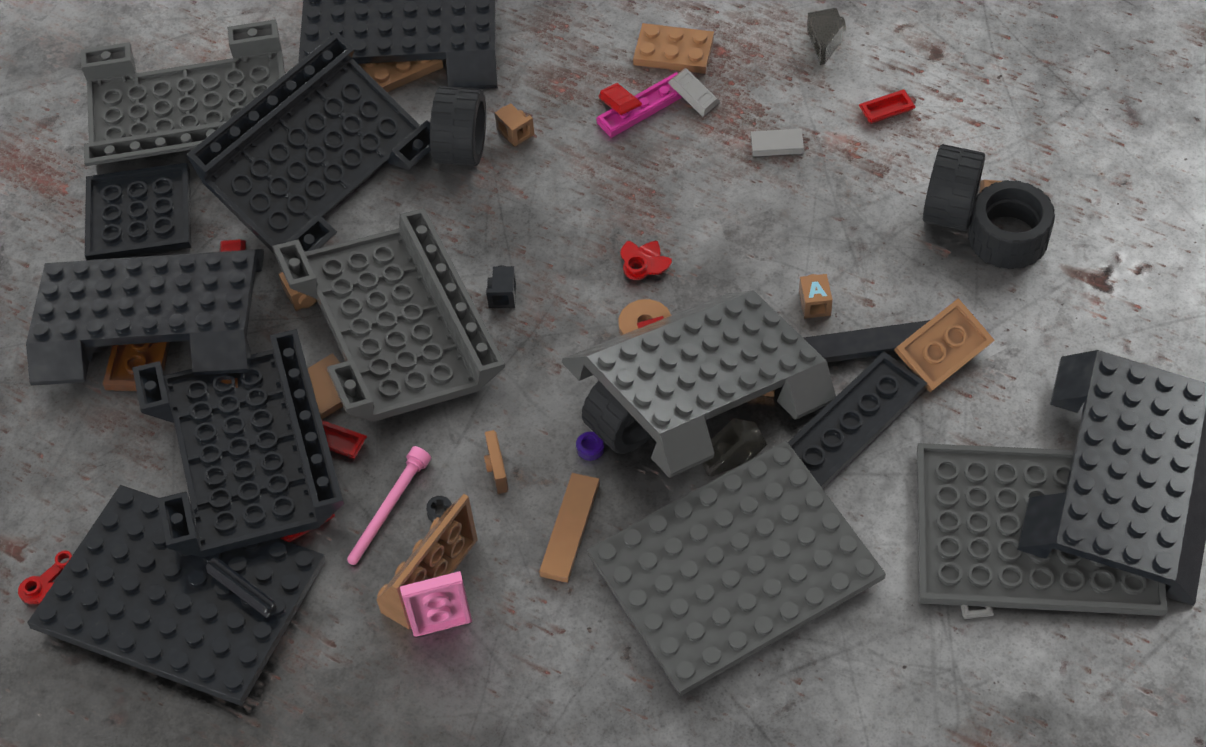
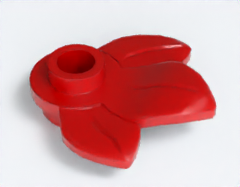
(645, 258)

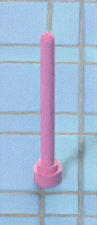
(416, 460)

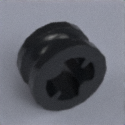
(433, 503)

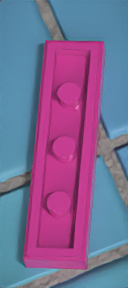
(652, 99)

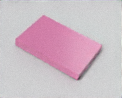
(436, 604)

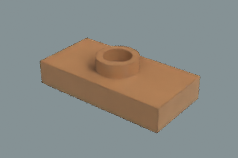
(495, 463)

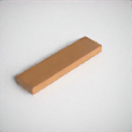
(569, 528)

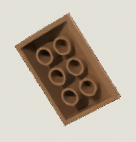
(432, 557)

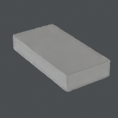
(777, 142)

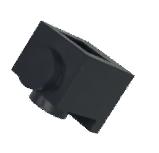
(501, 287)

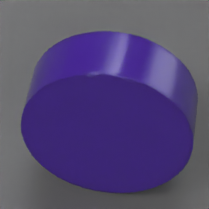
(589, 446)

